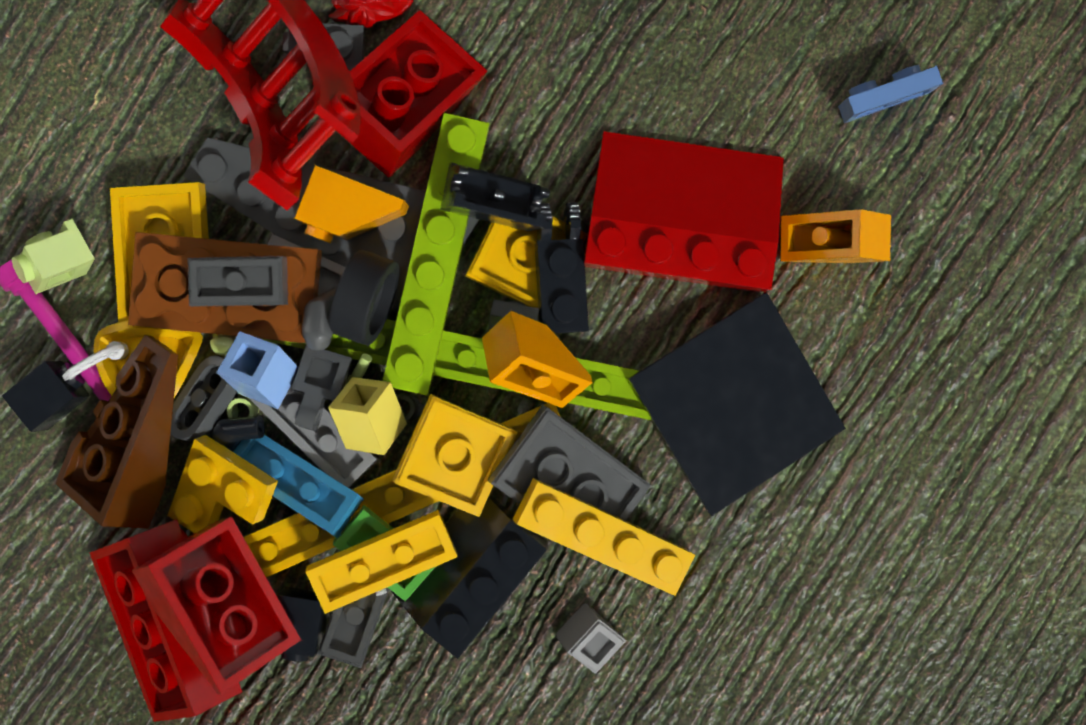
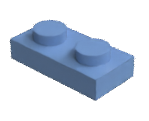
(907, 85)

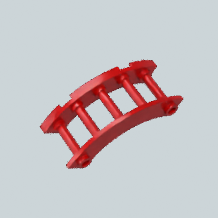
(273, 150)

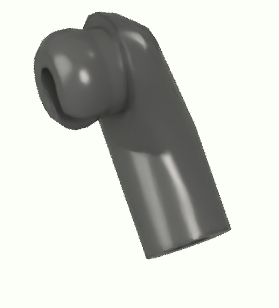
(316, 321)

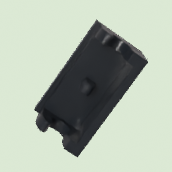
(494, 198)

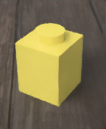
(367, 415)

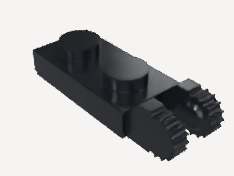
(561, 274)

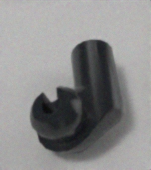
(232, 430)

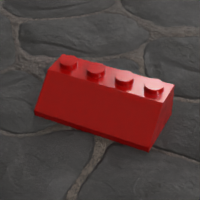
(163, 669)

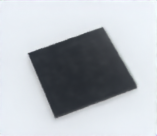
(737, 403)

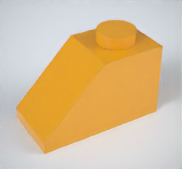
(344, 207)
(836, 237)
(533, 361)

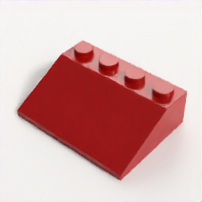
(686, 212)

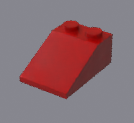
(408, 89)
(218, 604)

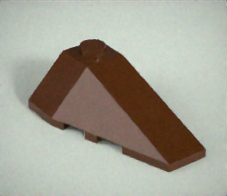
(123, 458)

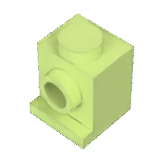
(53, 259)

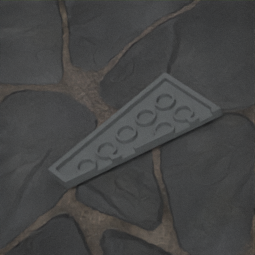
(226, 174)

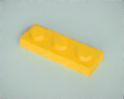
(381, 561)

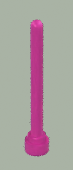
(54, 325)

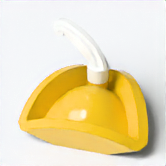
(118, 341)

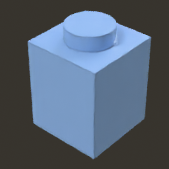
(258, 370)

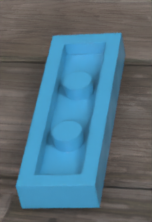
(302, 485)

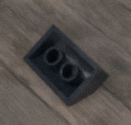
(471, 588)

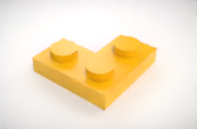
(219, 479)

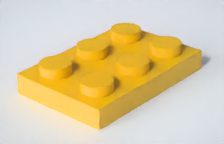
(155, 210)

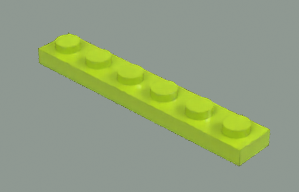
(433, 262)

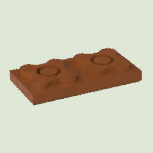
(162, 288)

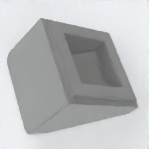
(590, 638)

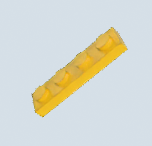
(603, 537)

